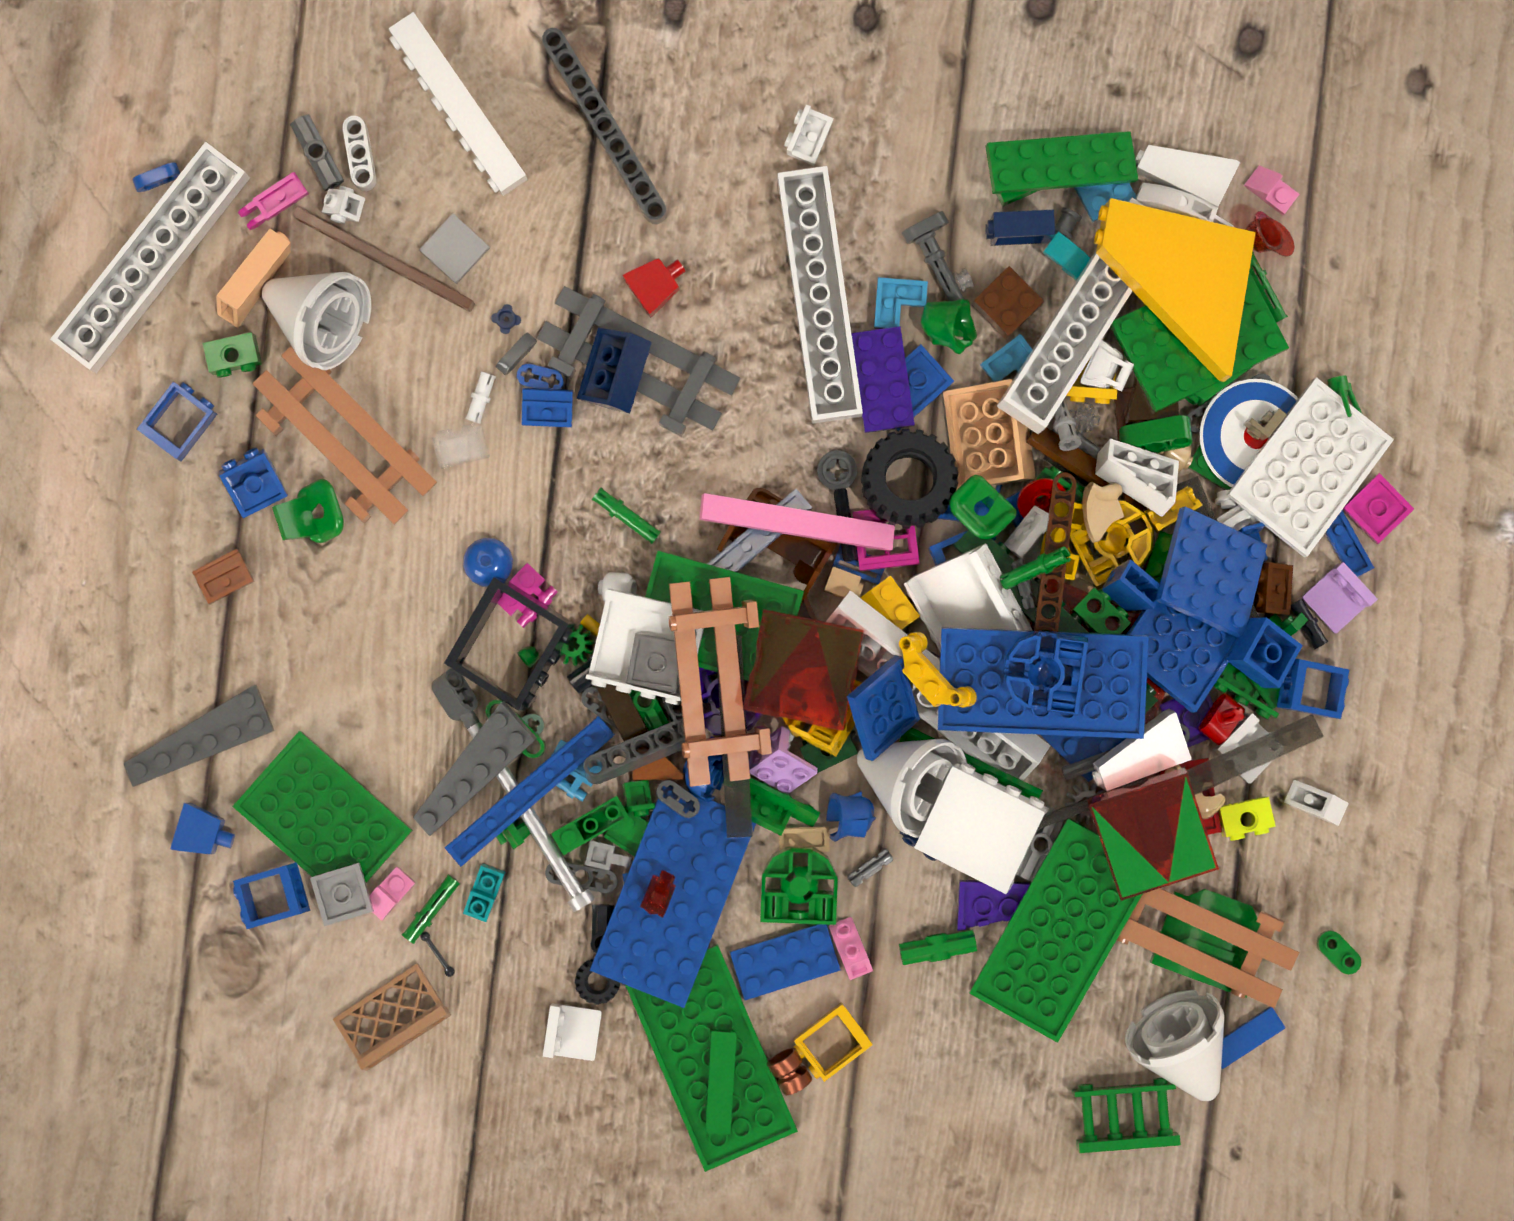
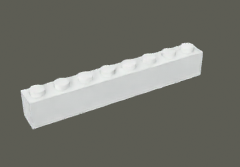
(457, 103)

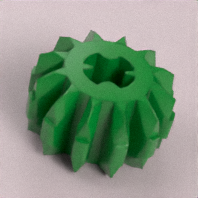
(582, 648)

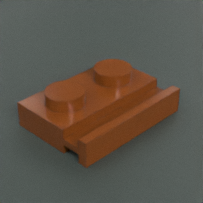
(223, 576)

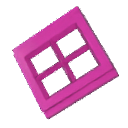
(887, 560)

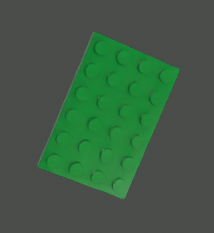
(1171, 371)
(767, 594)
(321, 812)

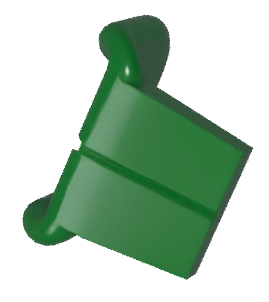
(976, 490)
(296, 516)

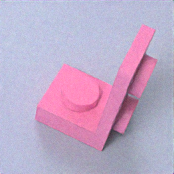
(850, 948)

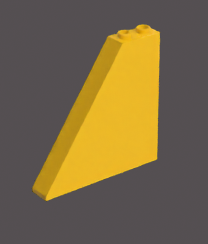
(1184, 272)

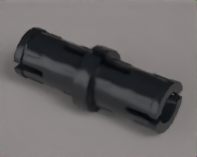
(1311, 627)

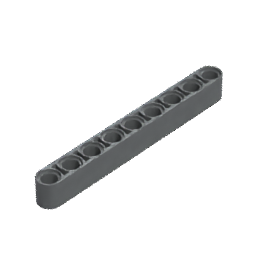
(600, 114)

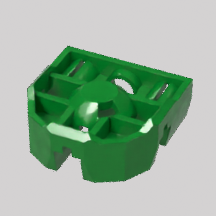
(806, 880)

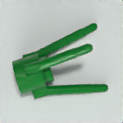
(1344, 389)

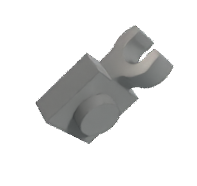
(602, 856)

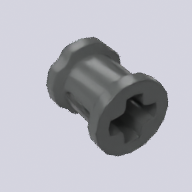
(1067, 222)

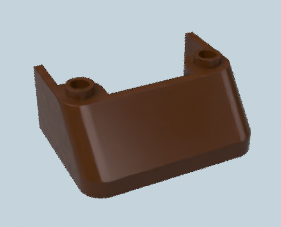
(806, 553)

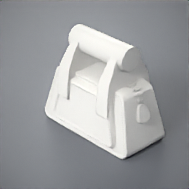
(1104, 366)

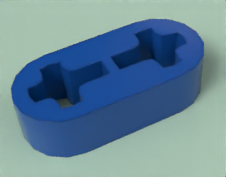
(156, 177)
(542, 372)

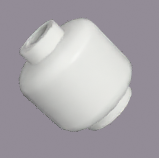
(617, 581)

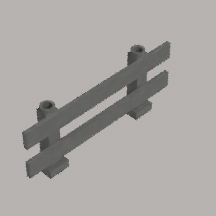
(682, 403)

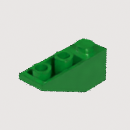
(589, 825)

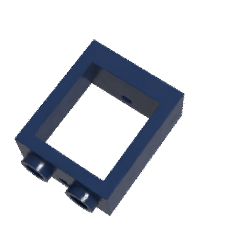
(1020, 227)

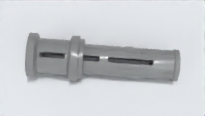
(1065, 427)

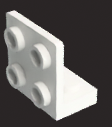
(1028, 536)
(1243, 733)
(572, 1032)

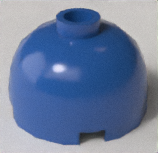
(486, 560)
(716, 779)

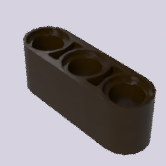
(622, 712)

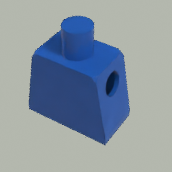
(1131, 587)
(200, 831)

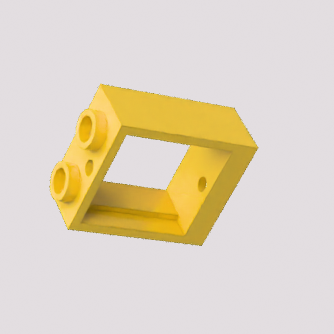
(815, 1067)

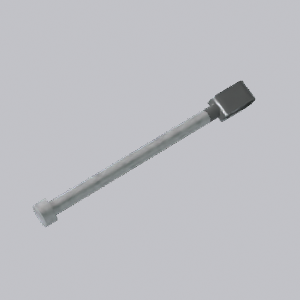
(459, 704)

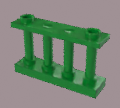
(1139, 1137)

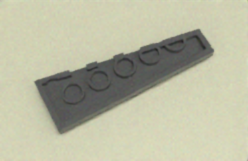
(216, 731)
(488, 753)

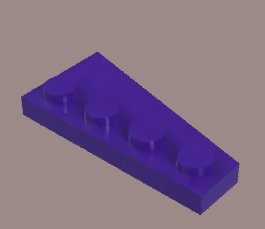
(984, 905)

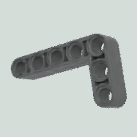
(628, 749)

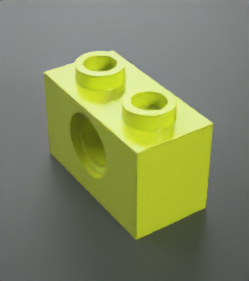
(1261, 815)

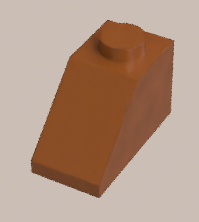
(658, 770)

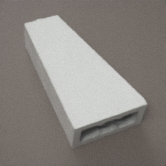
(1187, 171)
(1137, 758)

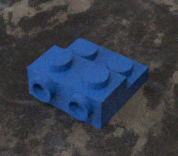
(252, 482)

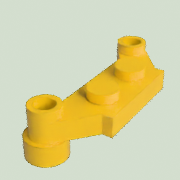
(928, 678)

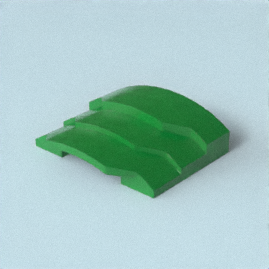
(1207, 943)

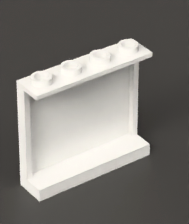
(965, 595)
(621, 619)
(981, 827)

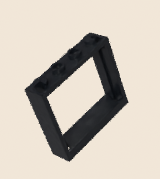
(477, 622)

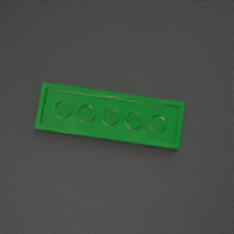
(1061, 162)

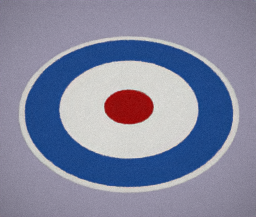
(1224, 437)

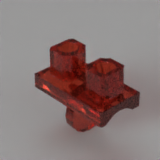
(658, 894)

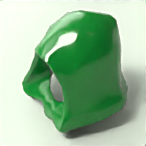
(949, 319)

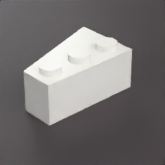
(1140, 473)

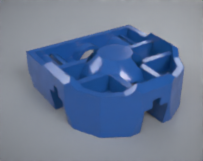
(1035, 675)

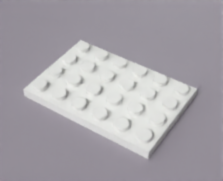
(1310, 467)

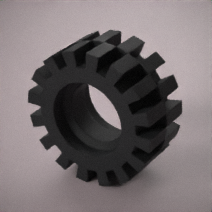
(587, 992)

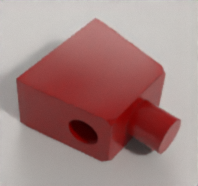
(654, 284)

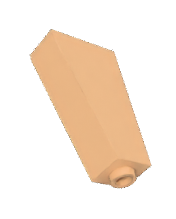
(246, 284)

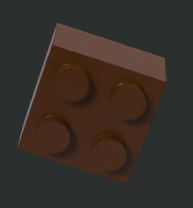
(1007, 302)

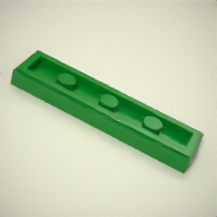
(721, 1082)

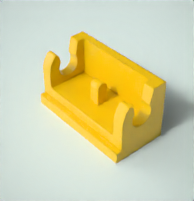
(1183, 498)

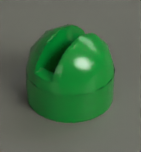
(529, 655)

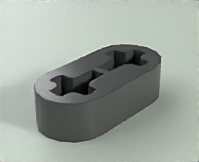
(925, 226)
(516, 353)
(681, 794)

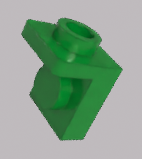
(1290, 624)

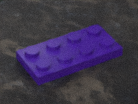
(883, 379)

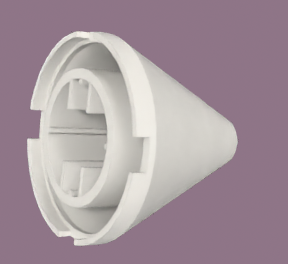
(320, 314)
(910, 779)
(1181, 1041)

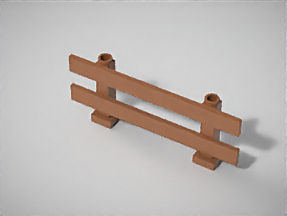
(374, 491)
(723, 619)
(1258, 944)

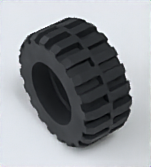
(915, 446)

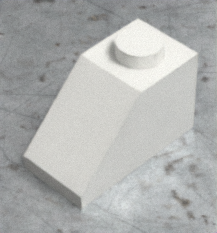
(1316, 802)

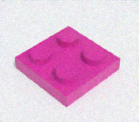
(1378, 508)

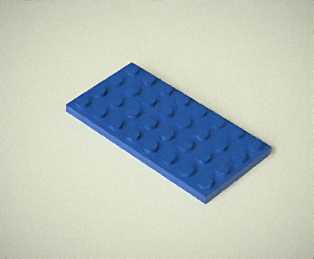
(1110, 693)
(667, 952)

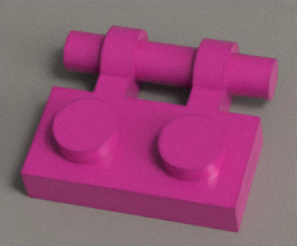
(528, 581)

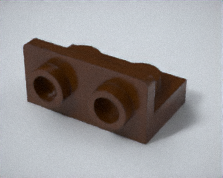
(1274, 589)

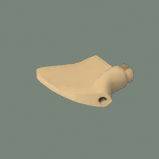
(1100, 508)

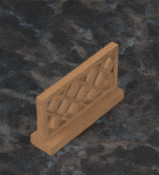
(404, 1035)

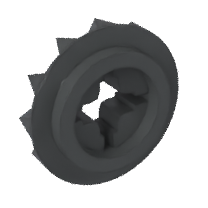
(846, 462)

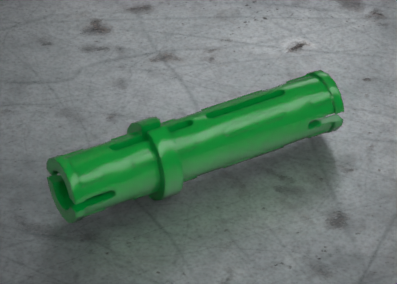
(1278, 313)
(626, 515)
(1043, 564)
(413, 932)

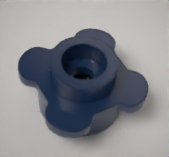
(506, 311)

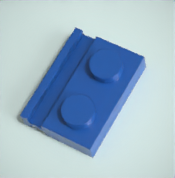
(547, 407)

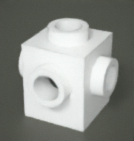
(343, 205)

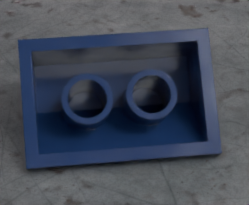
(614, 370)

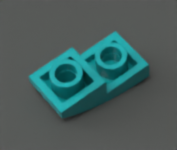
(1067, 255)
(484, 892)

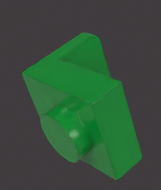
(638, 798)

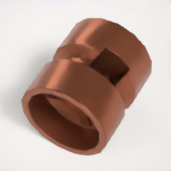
(791, 1074)

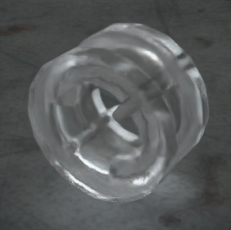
(963, 280)

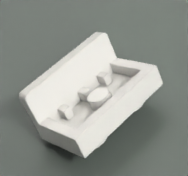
(809, 135)

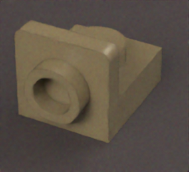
(1269, 423)

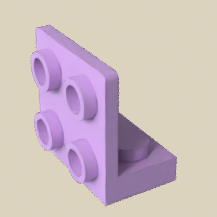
(1338, 597)
(781, 768)

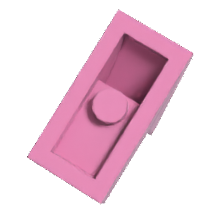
(1272, 190)
(390, 892)

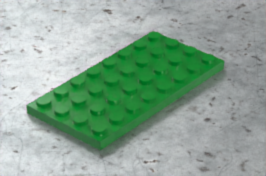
(1056, 936)
(683, 1051)

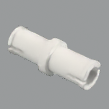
(480, 397)

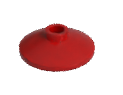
(1029, 495)

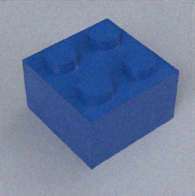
(1264, 653)

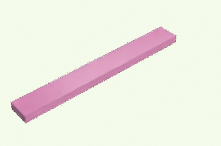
(796, 522)

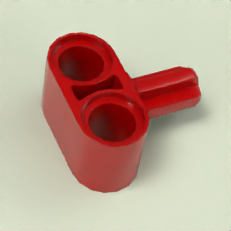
(1222, 719)

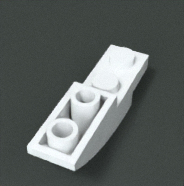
(1178, 202)

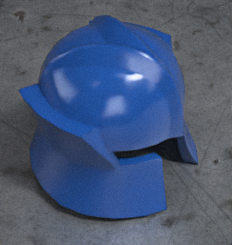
(852, 812)

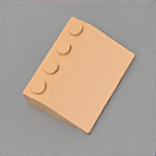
(986, 437)

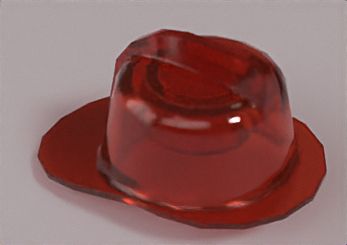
(1270, 235)

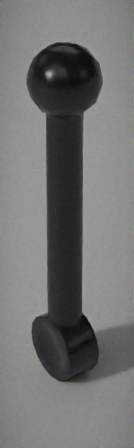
(449, 971)

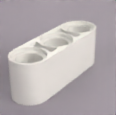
(355, 142)

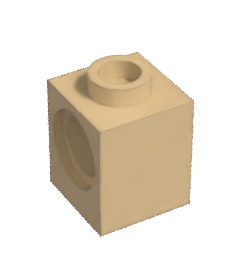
(842, 582)

